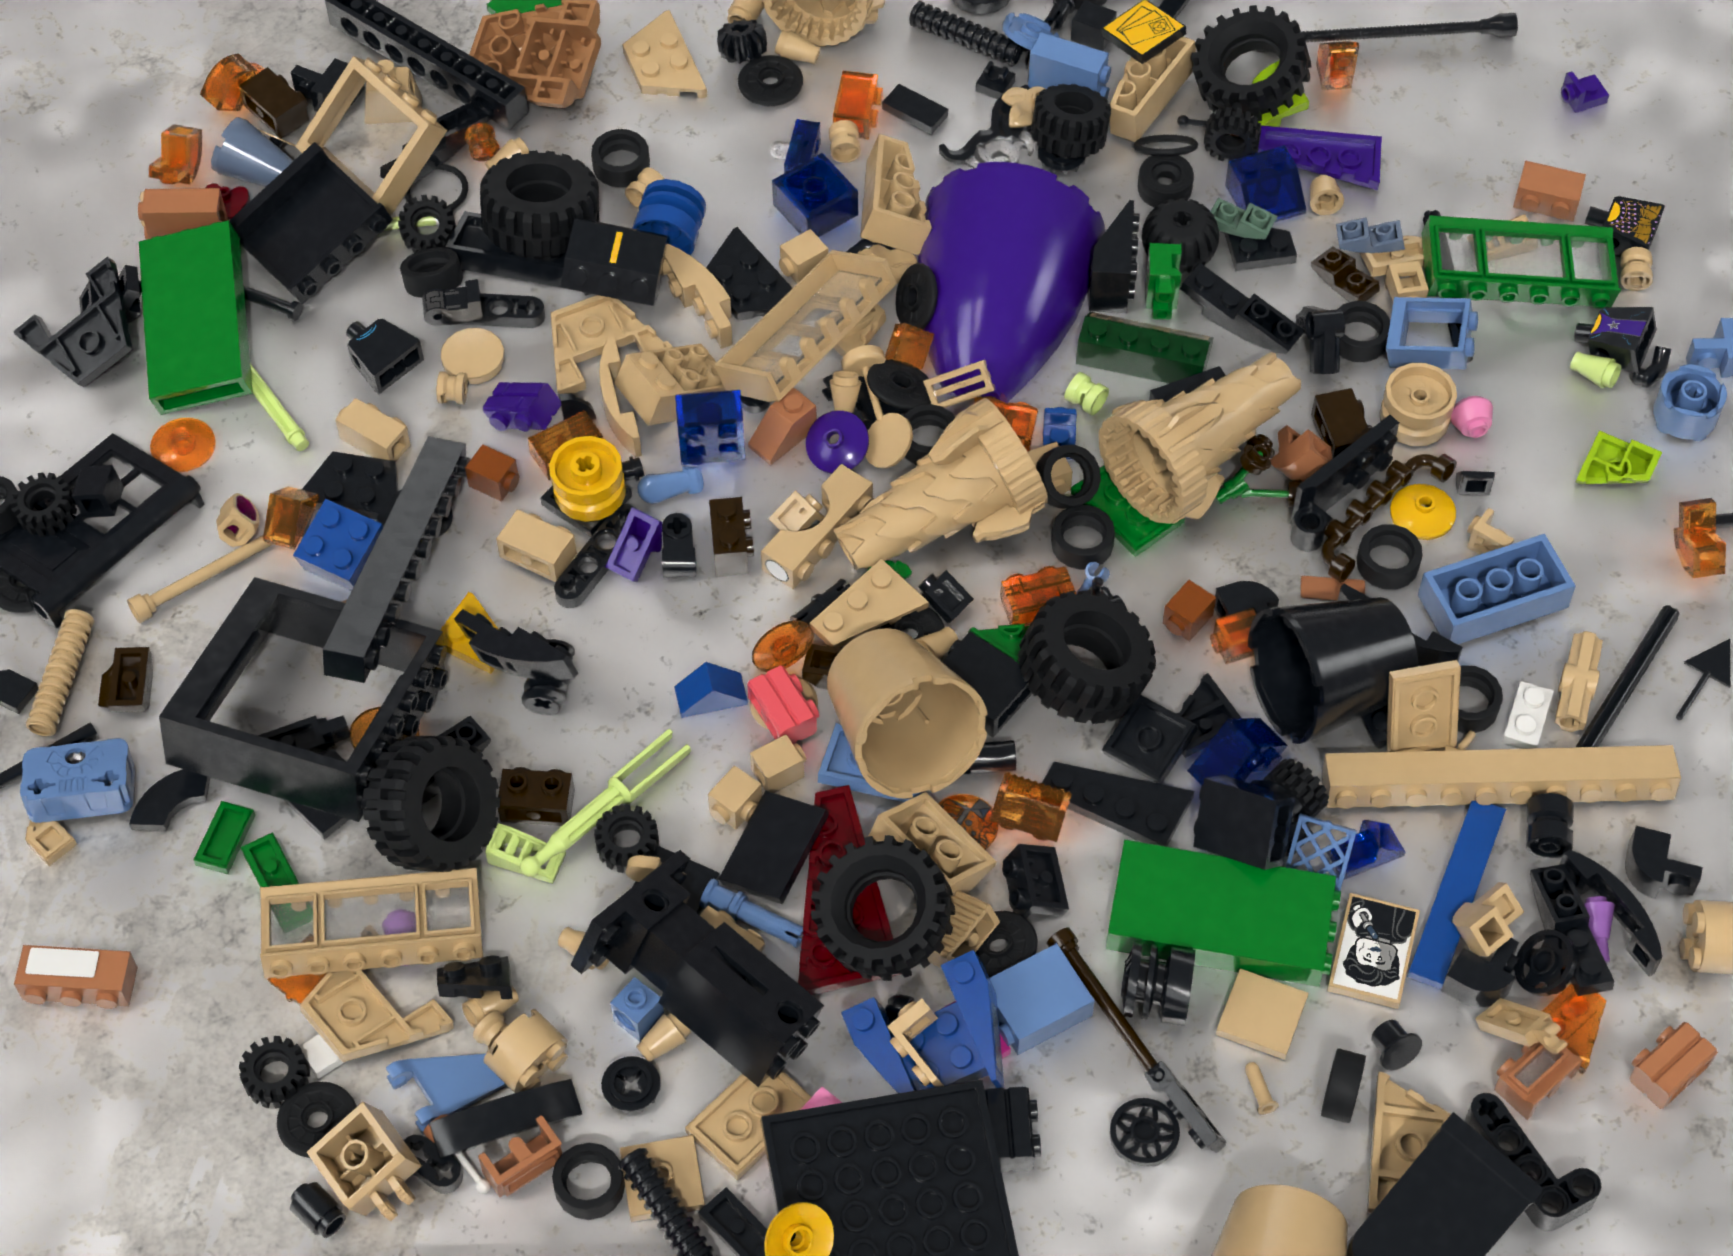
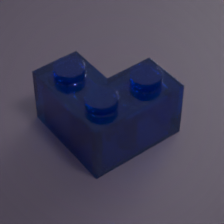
(1239, 750)

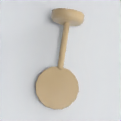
(891, 433)

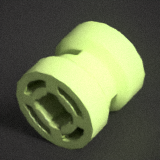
(1086, 393)

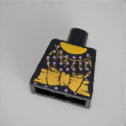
(1632, 222)

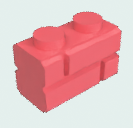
(782, 705)

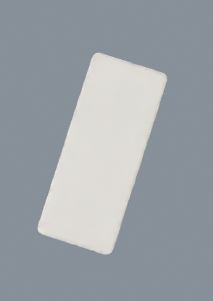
(62, 962)

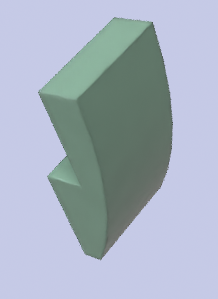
(1247, 223)

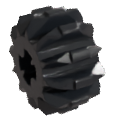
(742, 41)

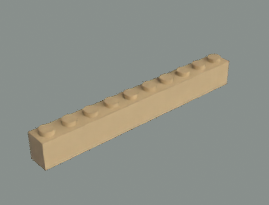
(1500, 776)

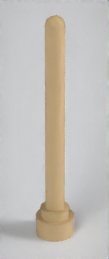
(145, 605)

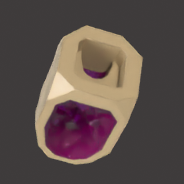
(237, 520)

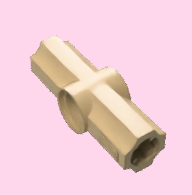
(1578, 681)

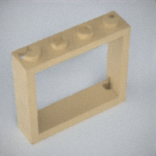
(415, 152)

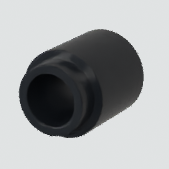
(317, 1209)

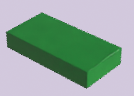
(224, 837)

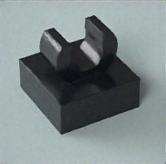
(995, 81)

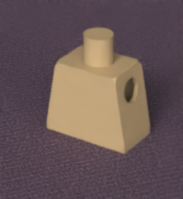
(378, 107)

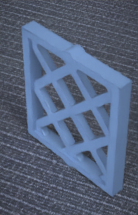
(1327, 826)

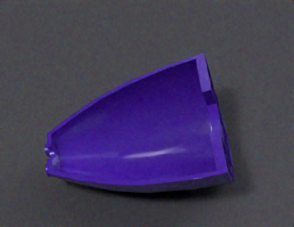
(1007, 269)

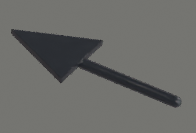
(1713, 664)

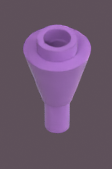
(1600, 922)

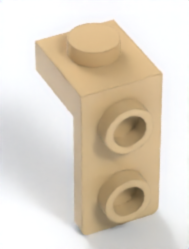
(912, 1021)

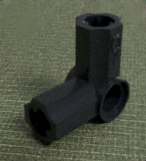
(1324, 331)

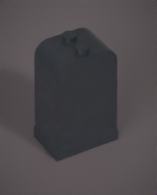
(1449, 1200)

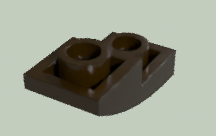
(1342, 276)

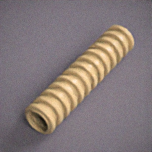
(60, 672)

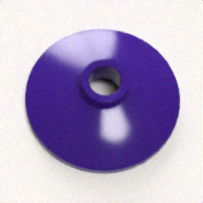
(848, 450)

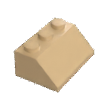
(935, 831)

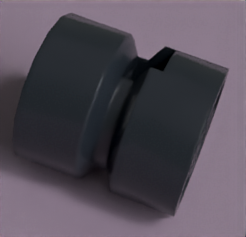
(1549, 824)

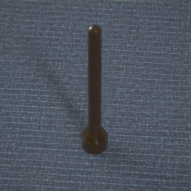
(1068, 944)

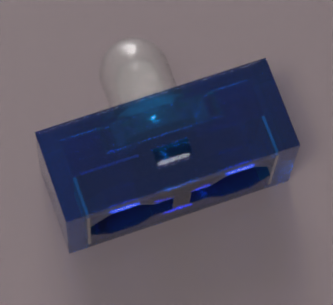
(802, 147)

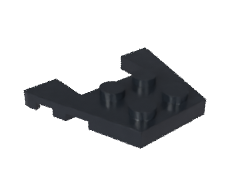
(90, 340)
(356, 484)

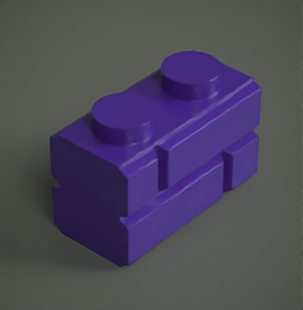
(521, 406)

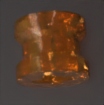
(481, 141)

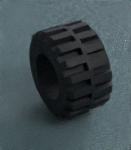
(1070, 120)

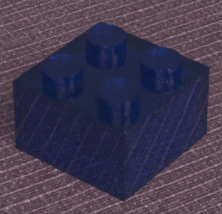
(815, 196)
(710, 427)

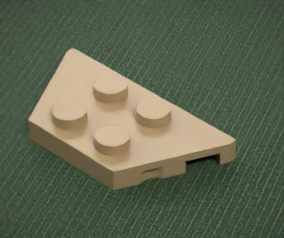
(663, 60)
(1400, 1134)

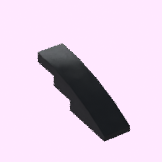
(456, 124)

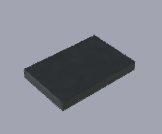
(773, 847)

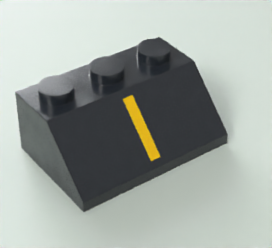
(614, 261)

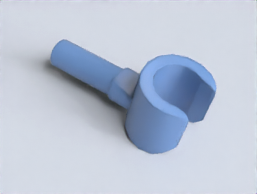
(1089, 571)

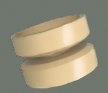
(1421, 401)

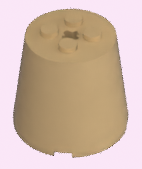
(905, 714)
(1282, 1223)

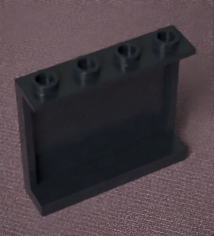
(309, 223)

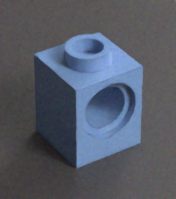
(636, 1009)

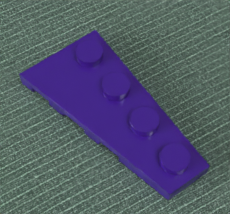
(1334, 154)

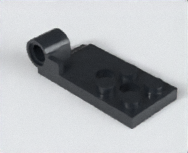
(1337, 479)

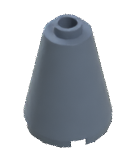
(248, 154)

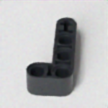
(1490, 1114)

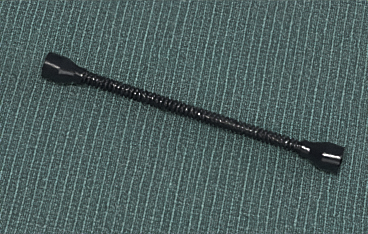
(1499, 25)

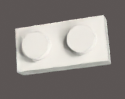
(1527, 716)

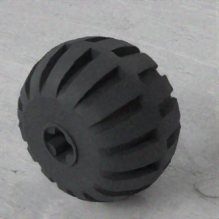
(1183, 224)

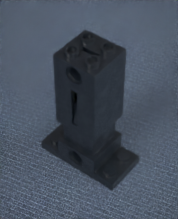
(706, 974)

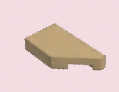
(49, 840)

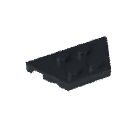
(747, 277)

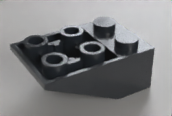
(1114, 264)

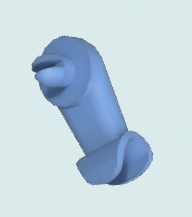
(664, 486)

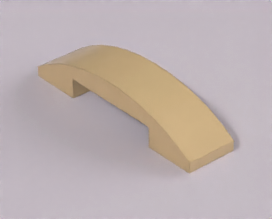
(623, 424)

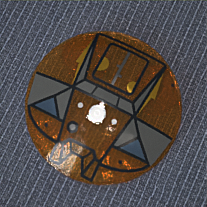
(973, 816)

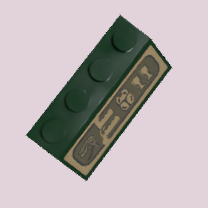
(1141, 348)

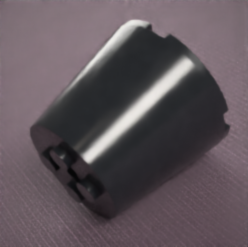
(1327, 662)

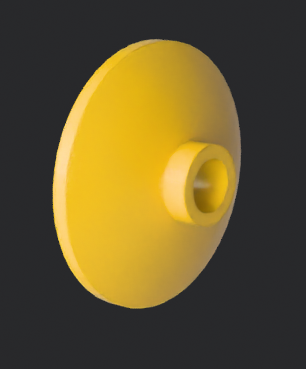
(1422, 521)
(812, 1230)

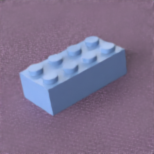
(1496, 590)

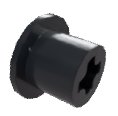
(1395, 1045)

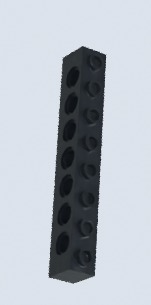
(430, 58)

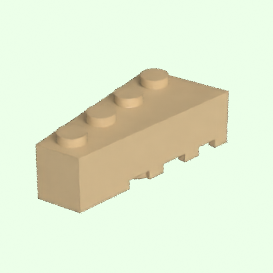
(1149, 89)
(891, 198)

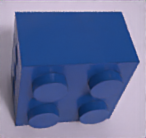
(337, 544)

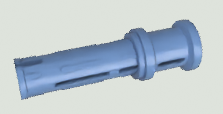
(740, 908)

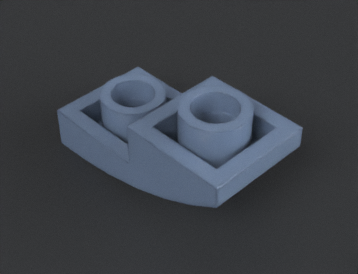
(1380, 238)

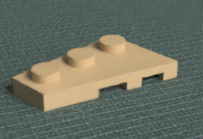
(869, 603)

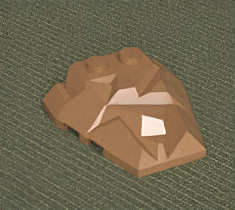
(543, 49)

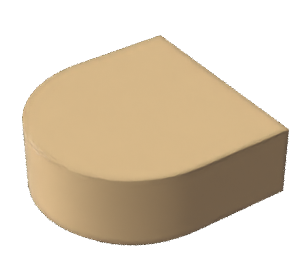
(641, 866)

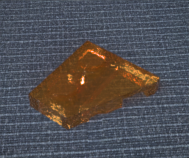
(1579, 1021)

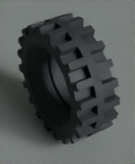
(1243, 34)
(862, 868)

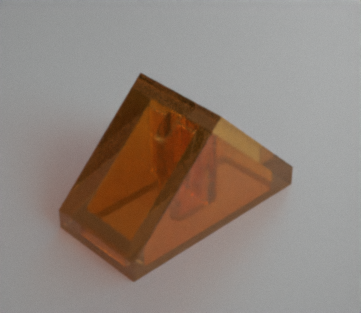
(288, 516)

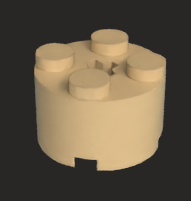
(1708, 936)
(527, 1051)

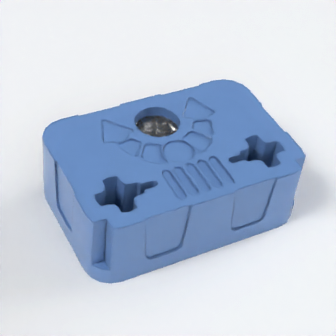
(77, 780)

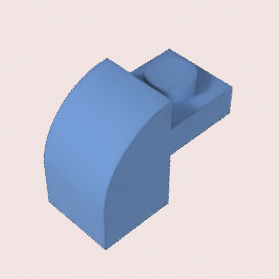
(1714, 351)

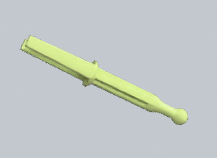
(614, 795)

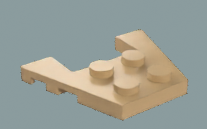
(582, 331)
(360, 1020)

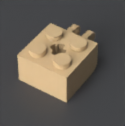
(366, 1162)

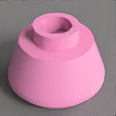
(1473, 416)

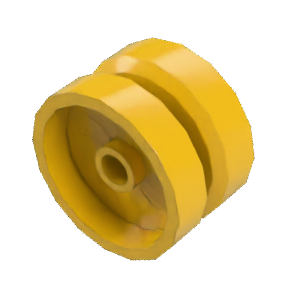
(587, 478)

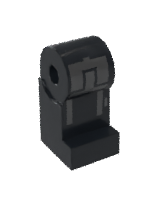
(453, 305)

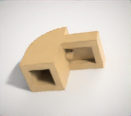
(1486, 920)

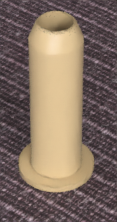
(1260, 1089)

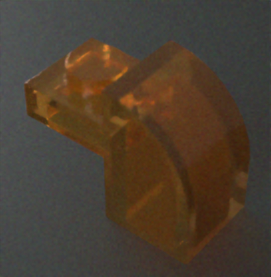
(223, 82)
(179, 155)
(1696, 539)

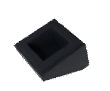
(1474, 482)

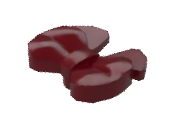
(233, 199)

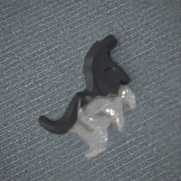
(993, 145)

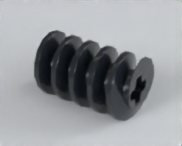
(546, 695)

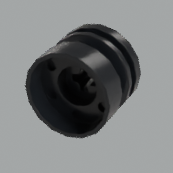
(1158, 983)

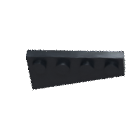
(1126, 804)

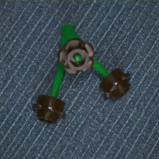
(1255, 461)

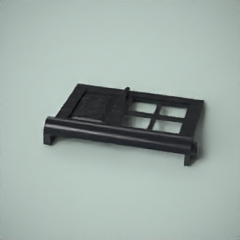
(73, 558)

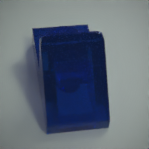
(1371, 848)

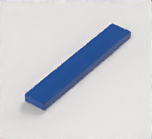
(1457, 887)

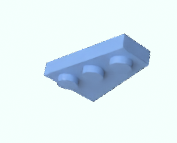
(841, 768)

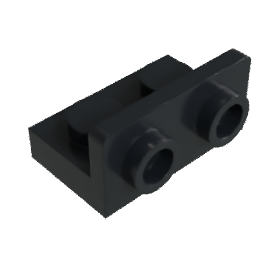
(1035, 881)

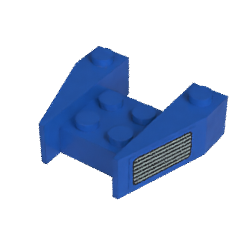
(957, 1046)

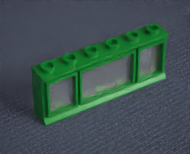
(1520, 261)

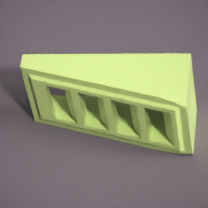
(514, 839)

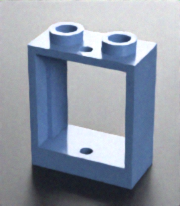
(1431, 311)

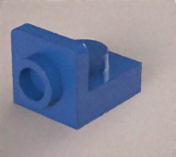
(1059, 426)

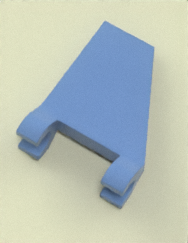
(446, 1082)

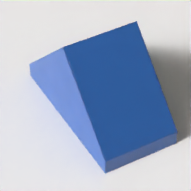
(710, 690)

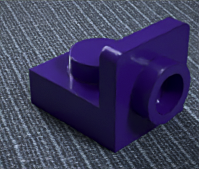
(1583, 92)

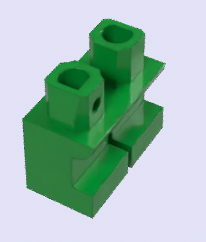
(1163, 279)

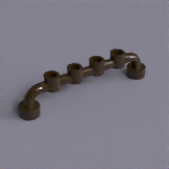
(1378, 494)

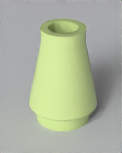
(1597, 369)

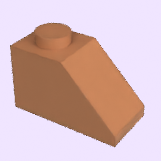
(783, 426)

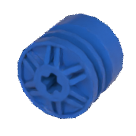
(672, 210)

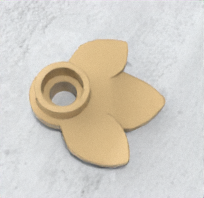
(1022, 105)

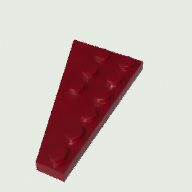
(818, 967)

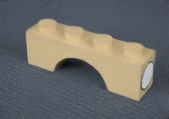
(794, 554)

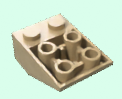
(656, 376)

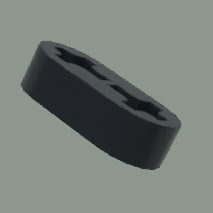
(427, 1172)

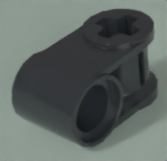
(678, 548)

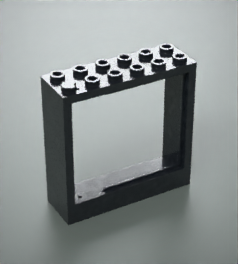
(279, 768)

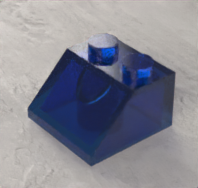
(1268, 181)

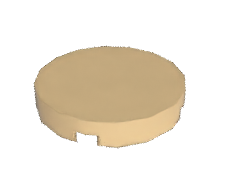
(474, 353)

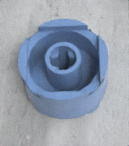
(1689, 402)

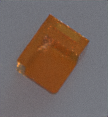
(909, 345)

